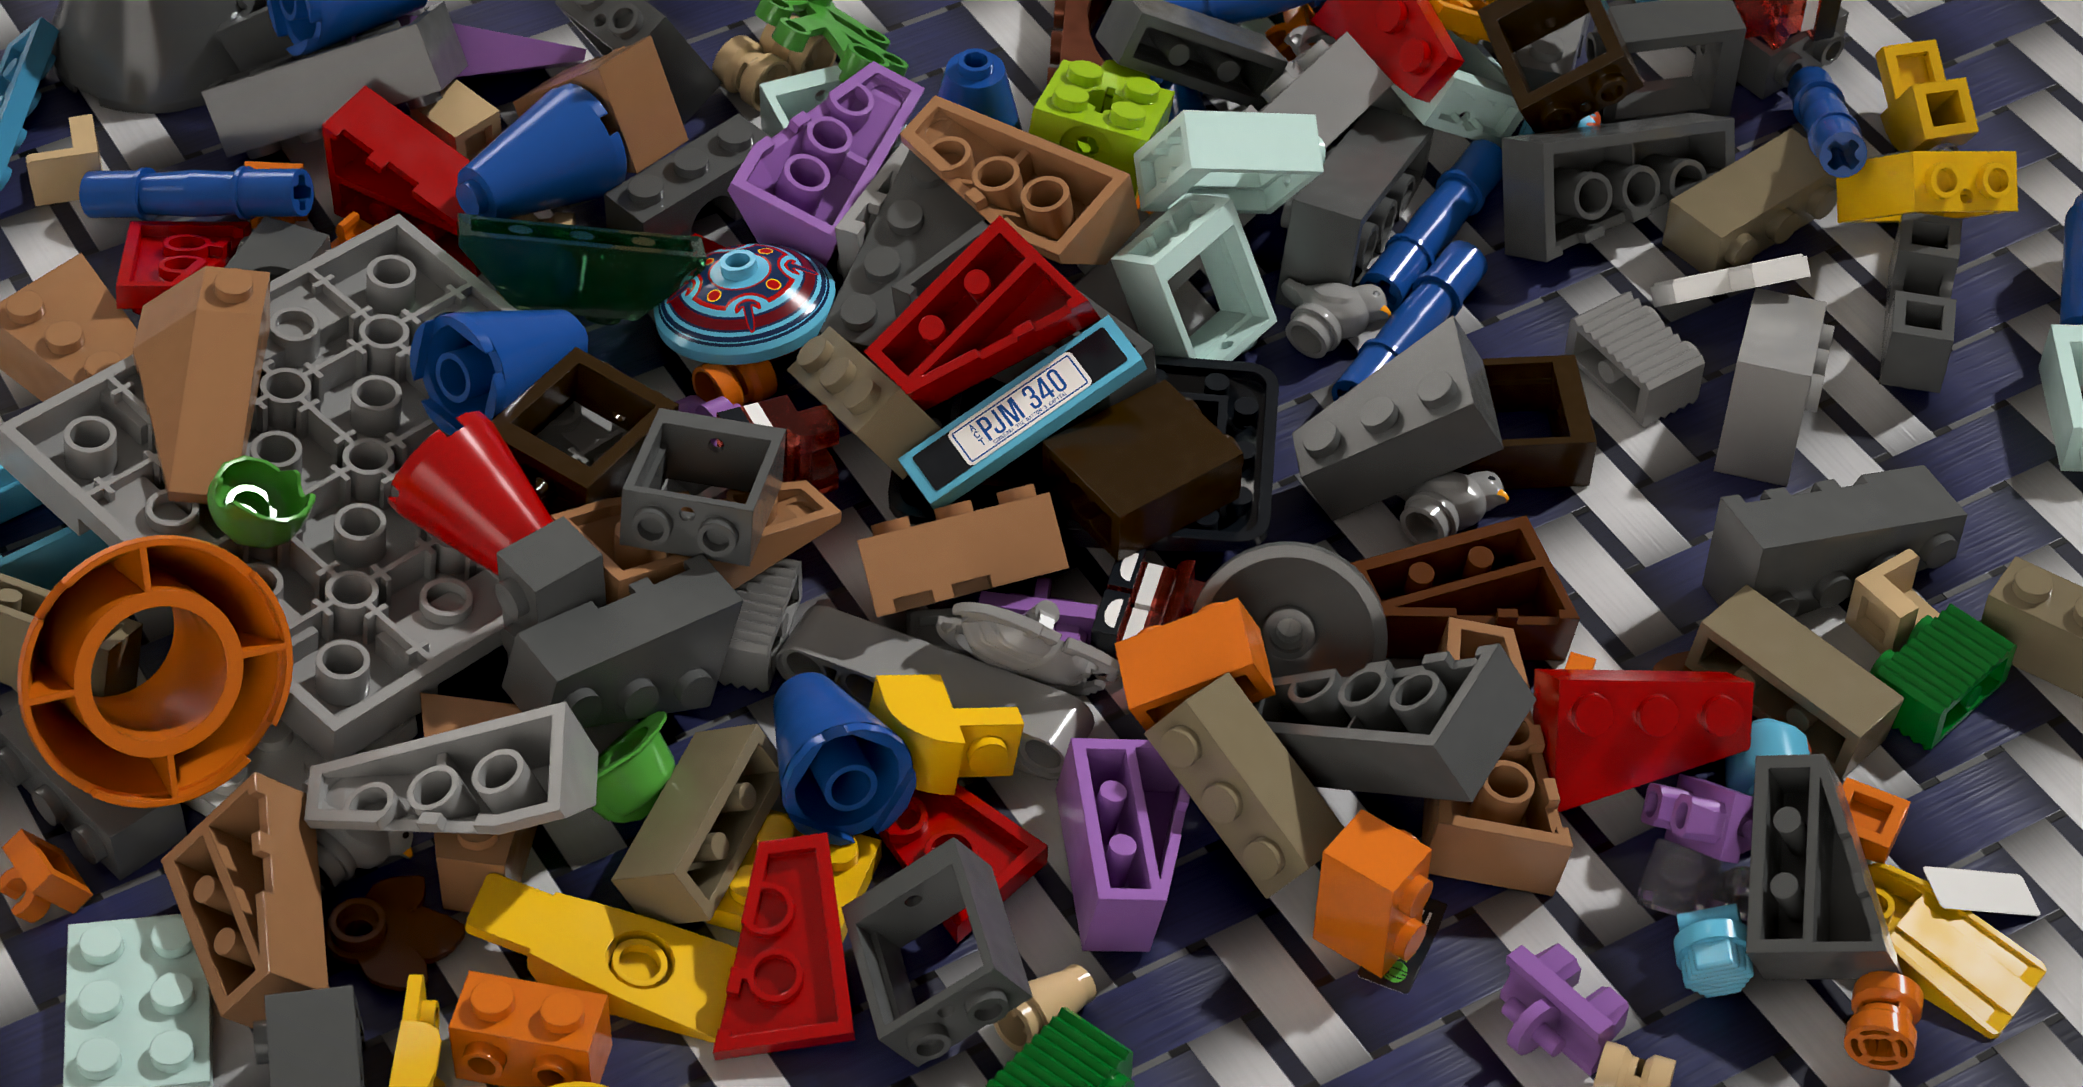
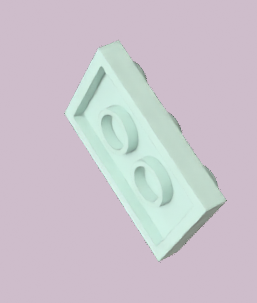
(136, 1006)

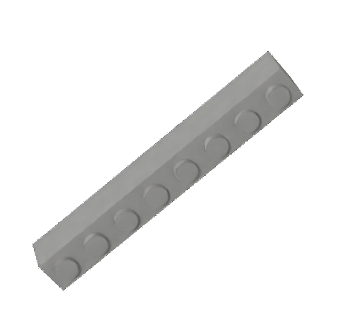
(1334, 85)

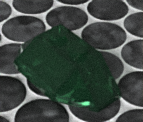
(580, 267)

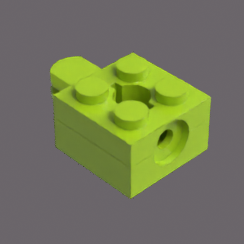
(1101, 112)

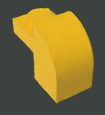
(1920, 101)
(943, 738)

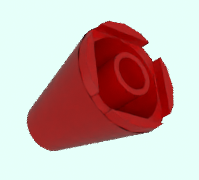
(469, 491)

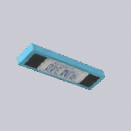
(1022, 413)

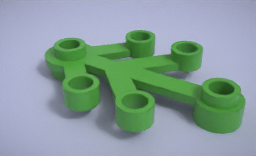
(849, 38)

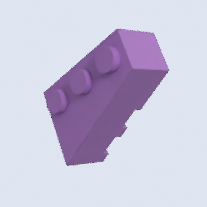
(1120, 839)

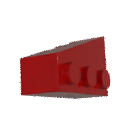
(393, 166)
(979, 318)
(1636, 726)

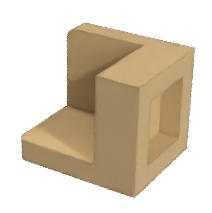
(461, 119)
(58, 173)
(1885, 606)

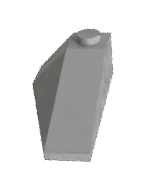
(463, 780)

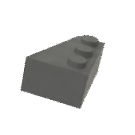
(1809, 879)

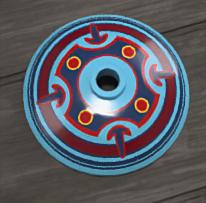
(747, 305)

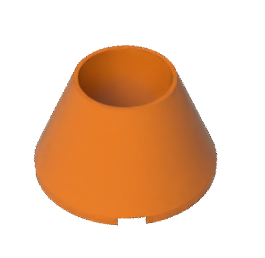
(200, 708)

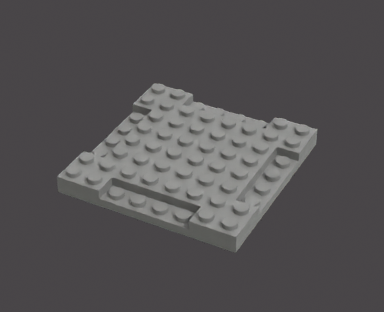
(364, 591)

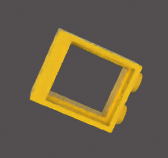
(1929, 183)

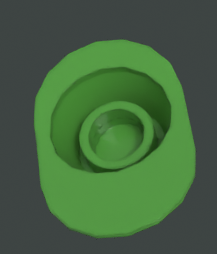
(633, 771)

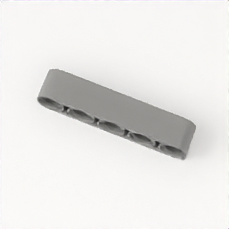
(857, 650)

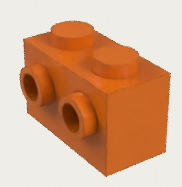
(1182, 657)
(1373, 894)
(528, 1033)

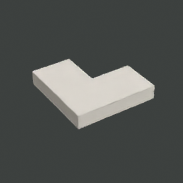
(1730, 280)

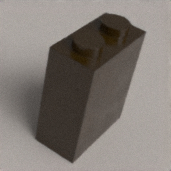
(1142, 469)

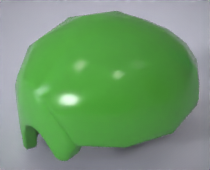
(258, 502)

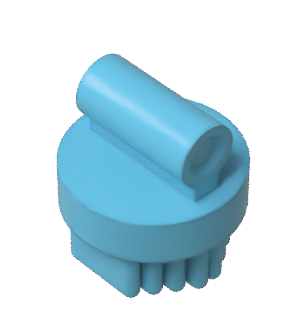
(1713, 951)

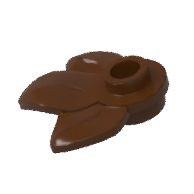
(396, 931)

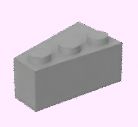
(1772, 385)

